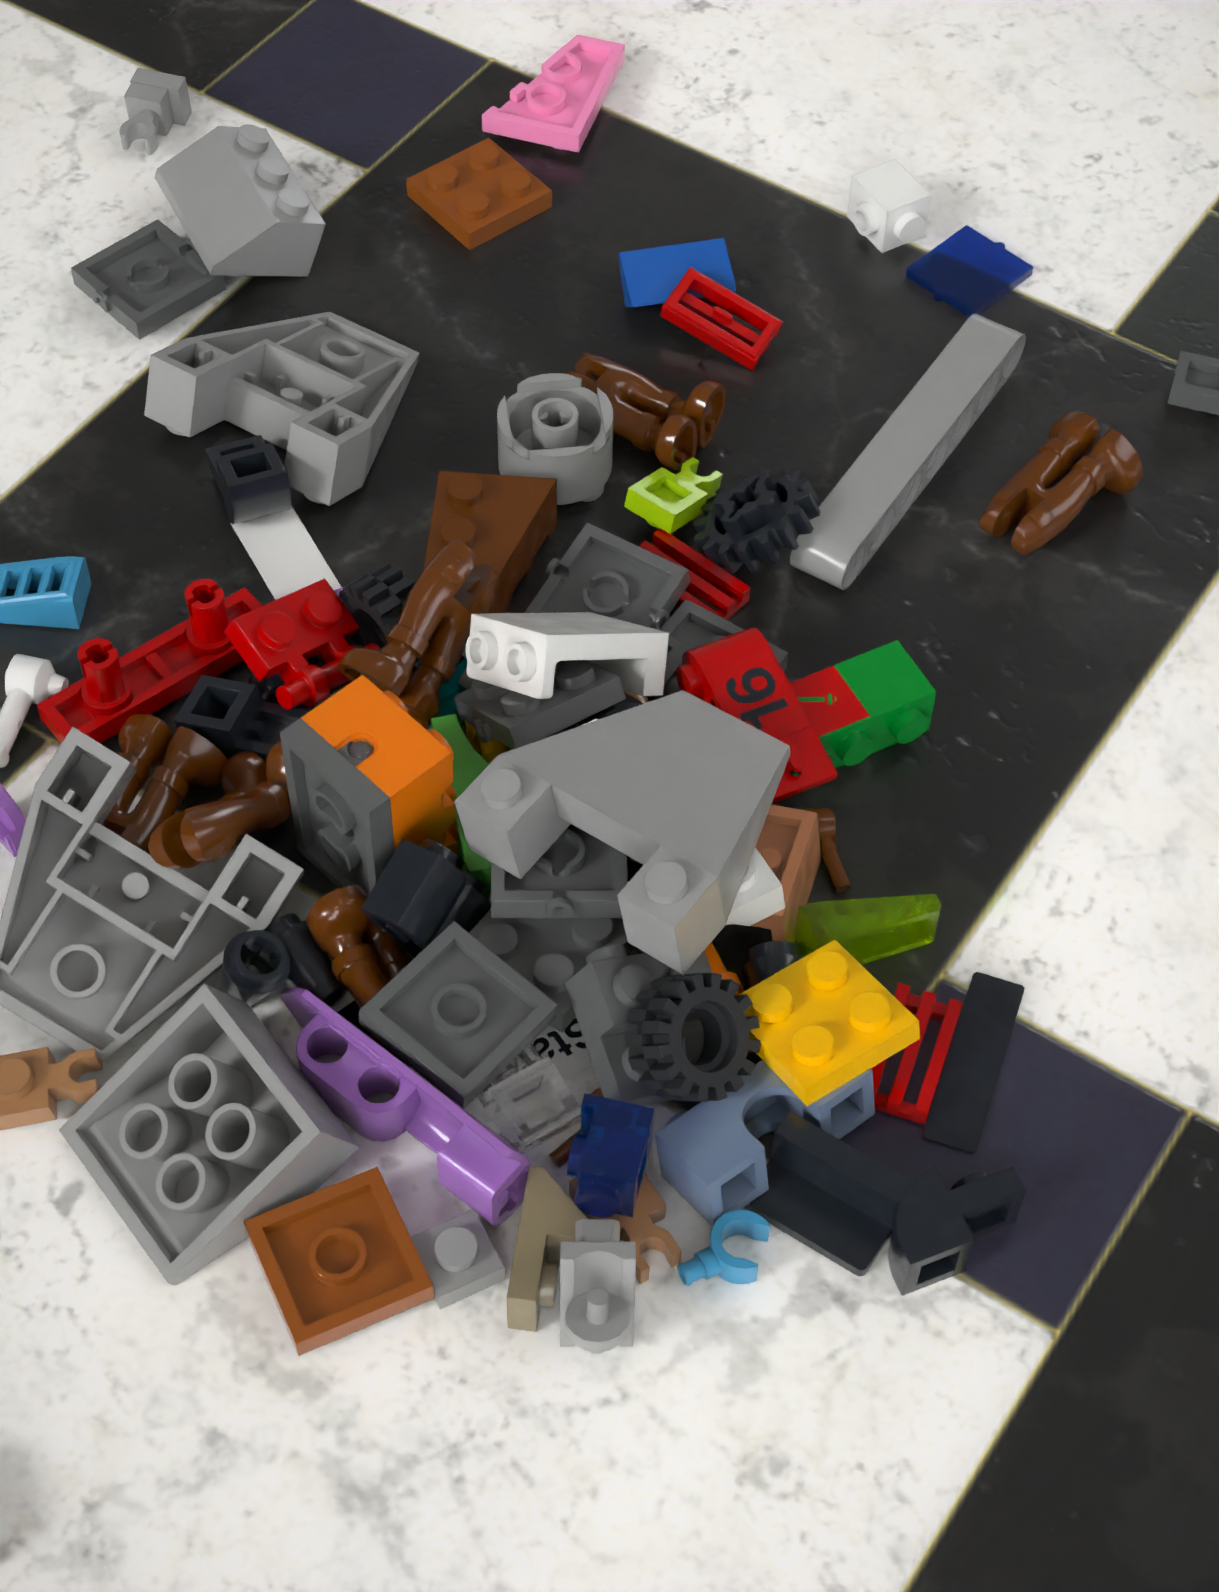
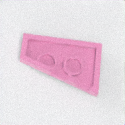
(563, 99)

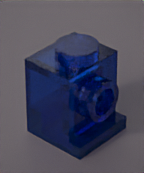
(610, 1155)

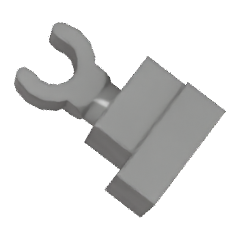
(153, 106)

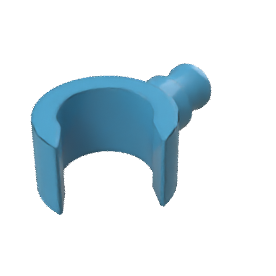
(716, 1261)

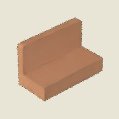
(793, 853)

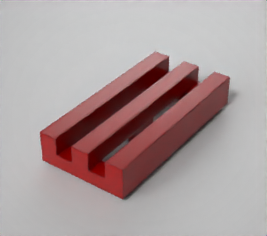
(717, 326)
(706, 578)
(925, 1009)

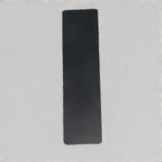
(973, 1062)

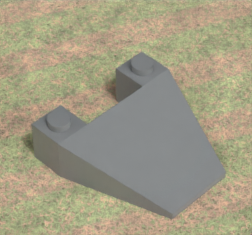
(298, 382)
(660, 784)
(101, 931)

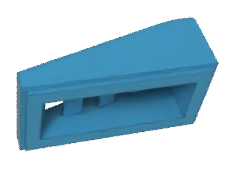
(60, 596)

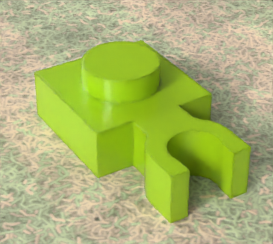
(672, 499)

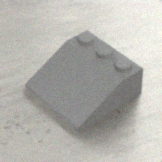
(205, 1134)

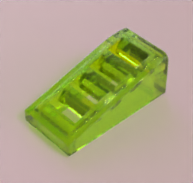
(869, 926)

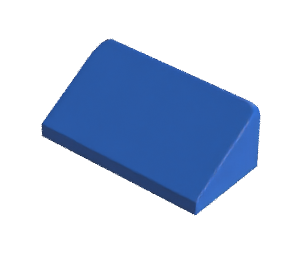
(654, 272)

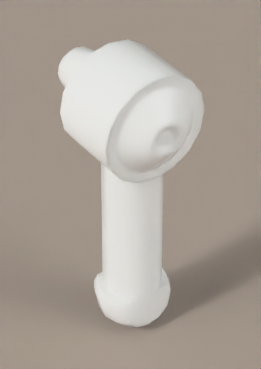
(26, 682)

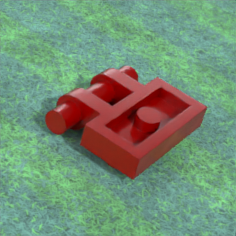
(291, 631)

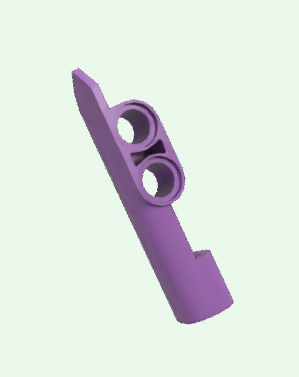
(470, 1156)

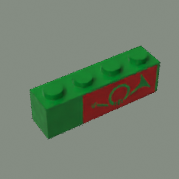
(867, 703)

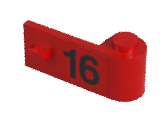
(748, 683)

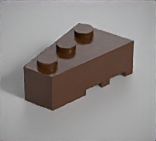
(498, 519)

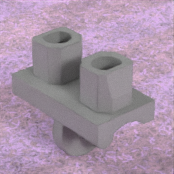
(597, 1287)

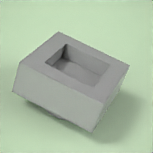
(459, 1258)

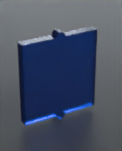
(969, 271)

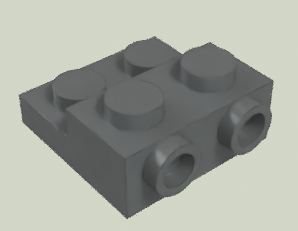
(602, 1000)

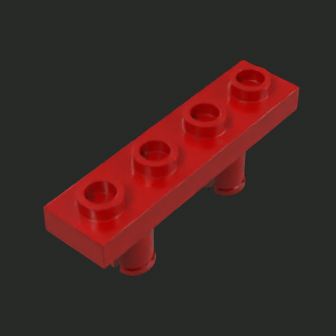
(151, 673)

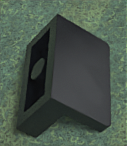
(829, 1195)

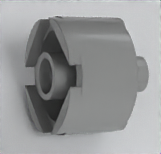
(559, 434)

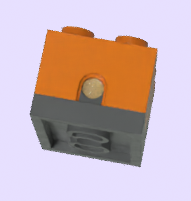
(365, 781)

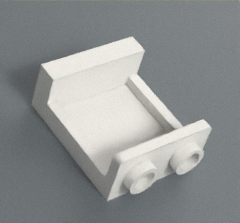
(524, 648)

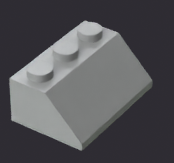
(242, 204)

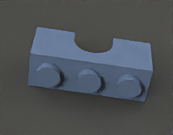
(714, 1146)

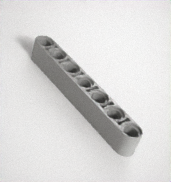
(908, 451)

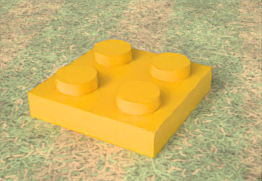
(826, 1022)

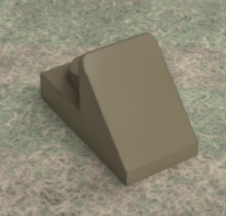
(544, 1221)

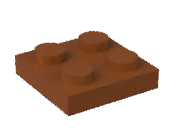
(479, 193)
(338, 1260)

